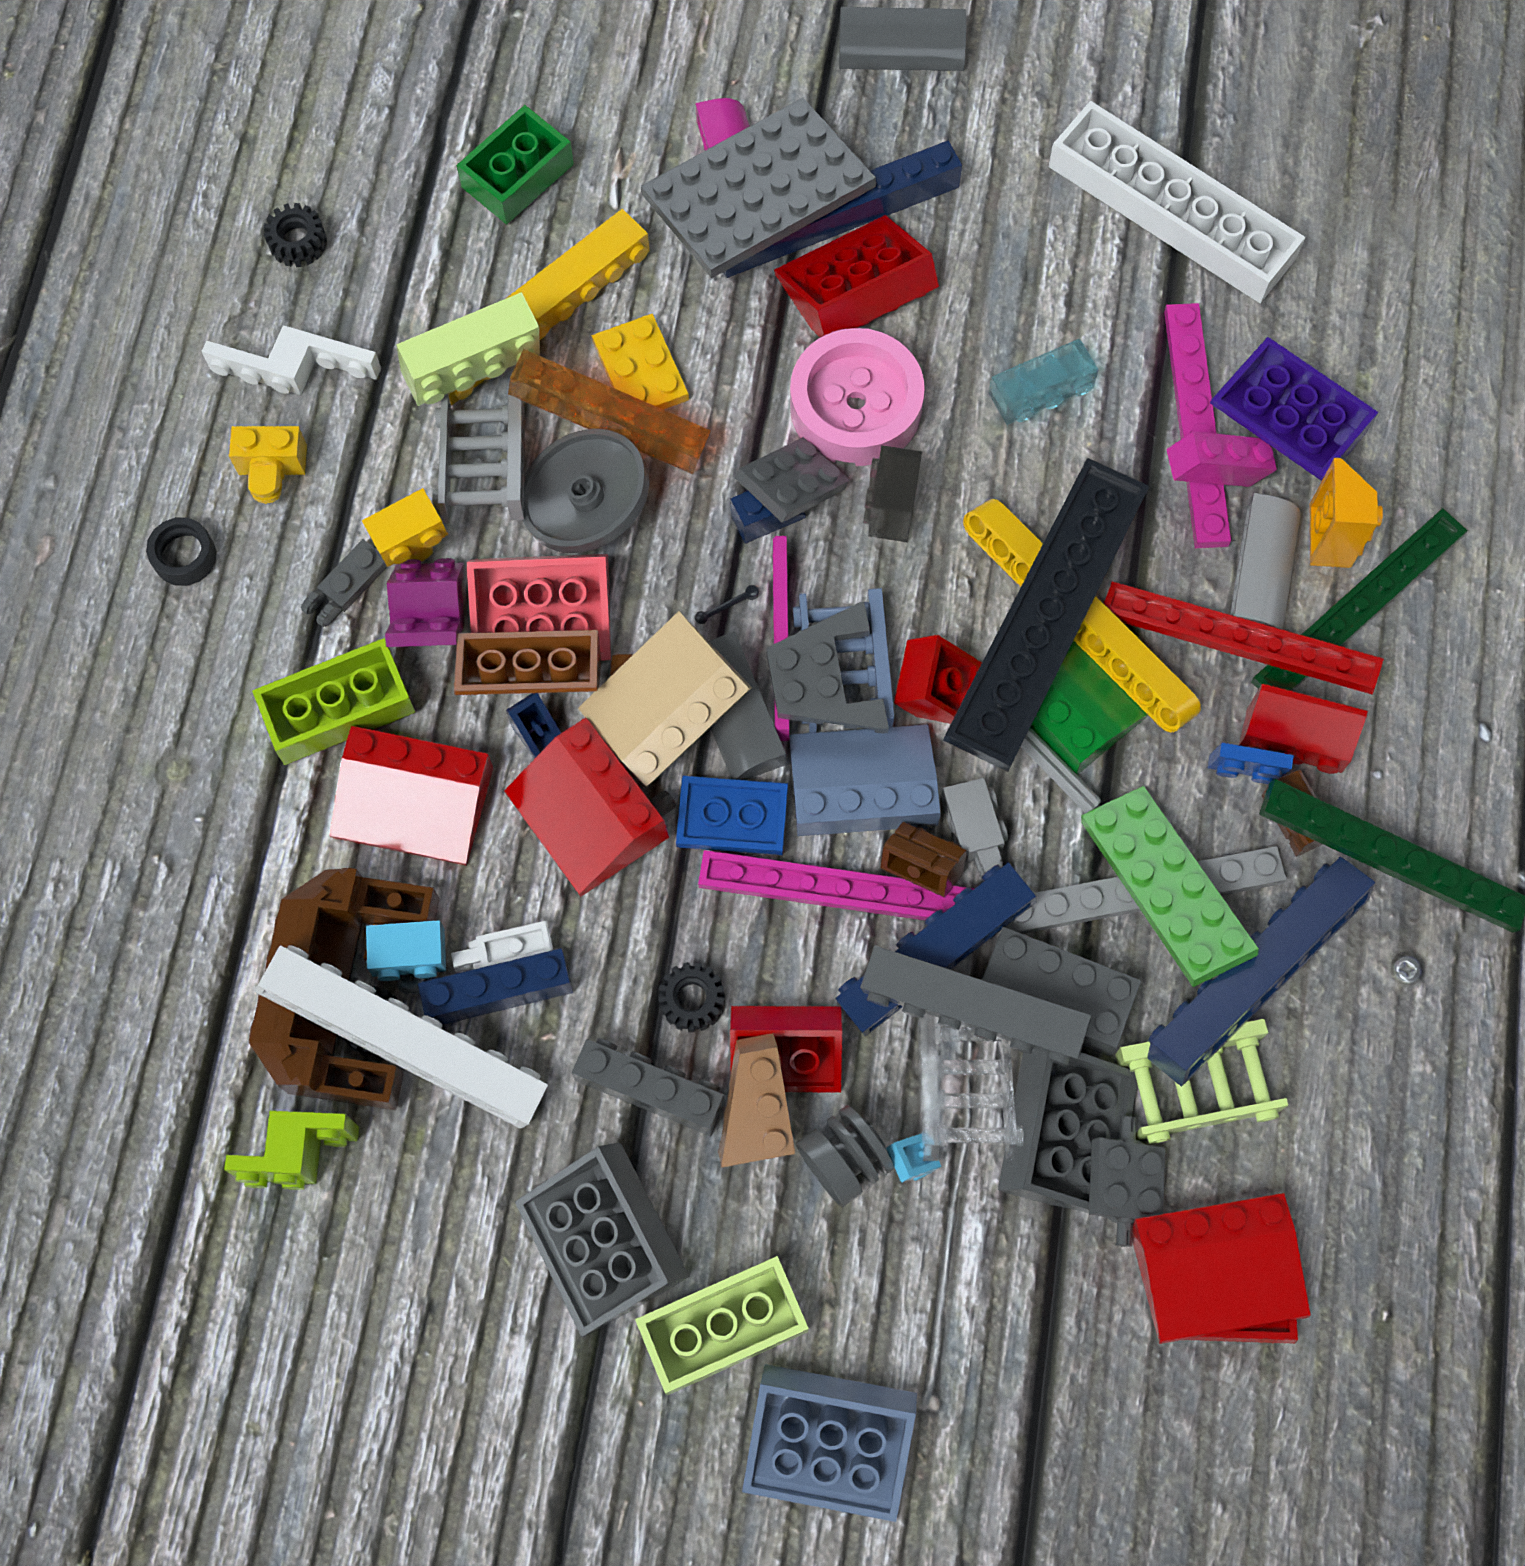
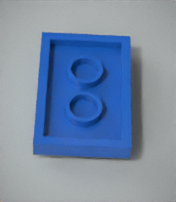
(732, 815)

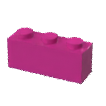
(1221, 459)

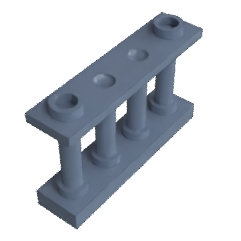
(874, 644)

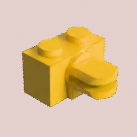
(267, 456)
(406, 529)

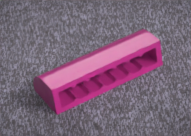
(719, 120)

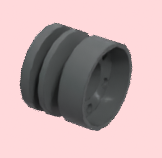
(845, 1155)

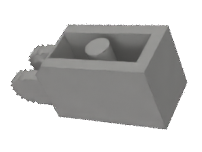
(974, 823)

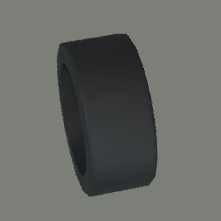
(173, 529)

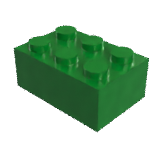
(515, 164)

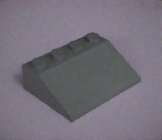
(1060, 1117)
(601, 1238)

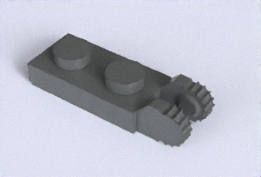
(345, 583)

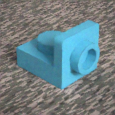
(908, 1159)

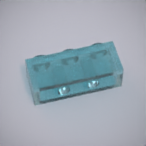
(1043, 382)

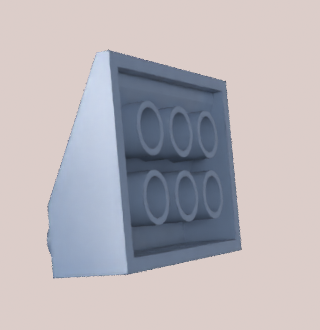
(863, 780)
(830, 1442)

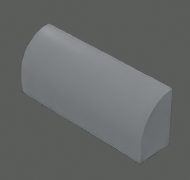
(1266, 560)

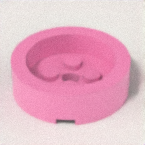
(863, 367)

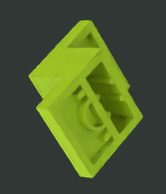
(292, 1149)

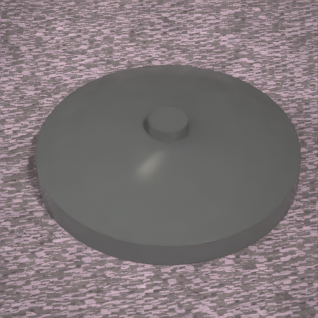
(584, 490)

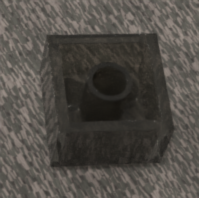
(892, 493)

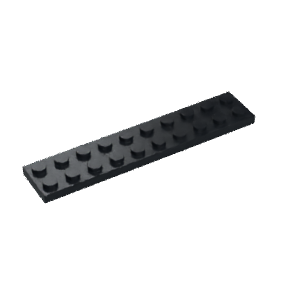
(1046, 615)

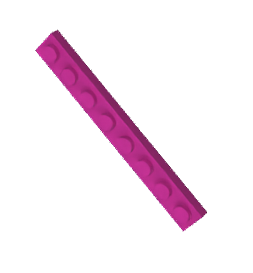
(1196, 414)
(820, 886)

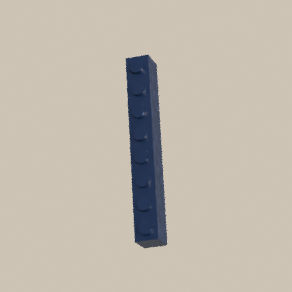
(897, 188)
(1239, 993)

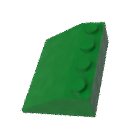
(1084, 711)

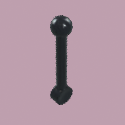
(751, 593)

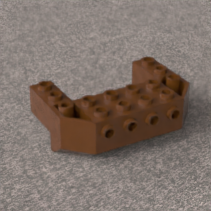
(326, 923)

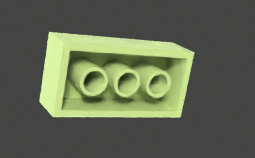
(468, 349)
(722, 1325)

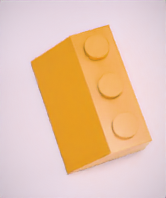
(1342, 517)

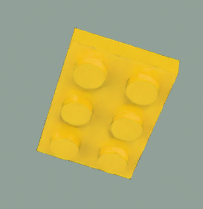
(641, 362)

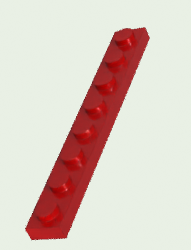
(1244, 638)

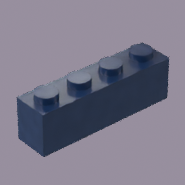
(496, 987)

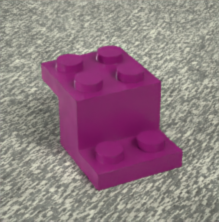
(425, 603)

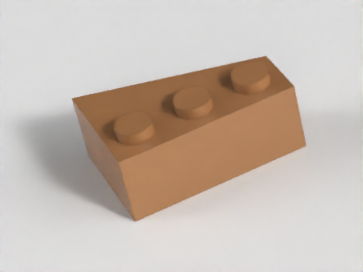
(756, 1107)

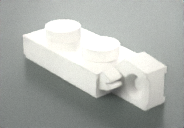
(504, 946)

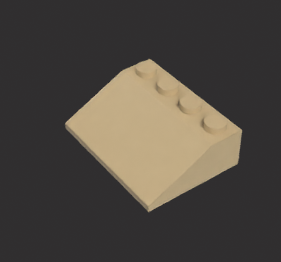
(664, 699)

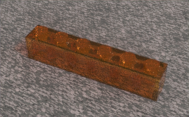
(604, 407)

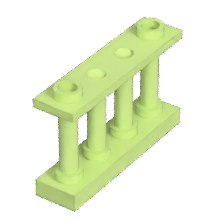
(1246, 1040)

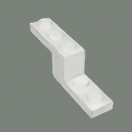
(291, 360)

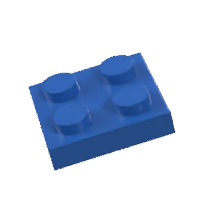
(1260, 764)

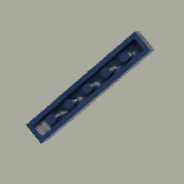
(948, 937)

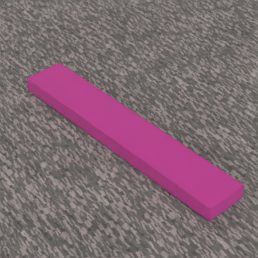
(780, 612)

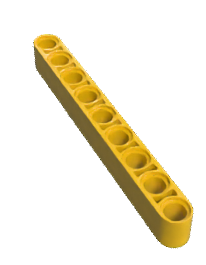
(1101, 632)

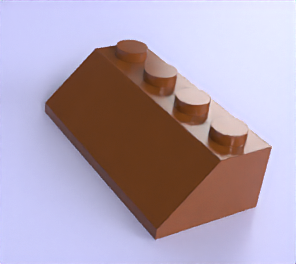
(527, 662)

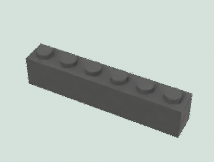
(975, 1004)

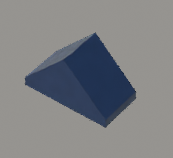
(533, 723)

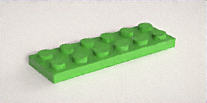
(1169, 886)

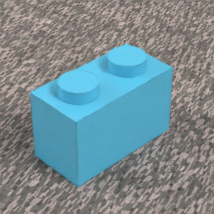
(406, 949)

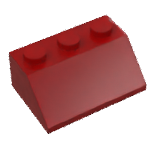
(1303, 726)
(805, 1039)

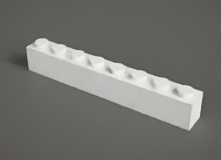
(401, 1037)

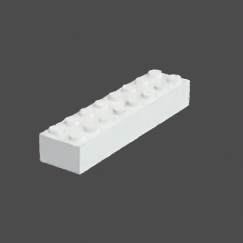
(1175, 201)

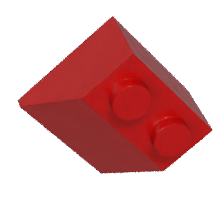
(934, 678)

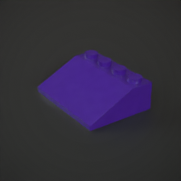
(1294, 408)

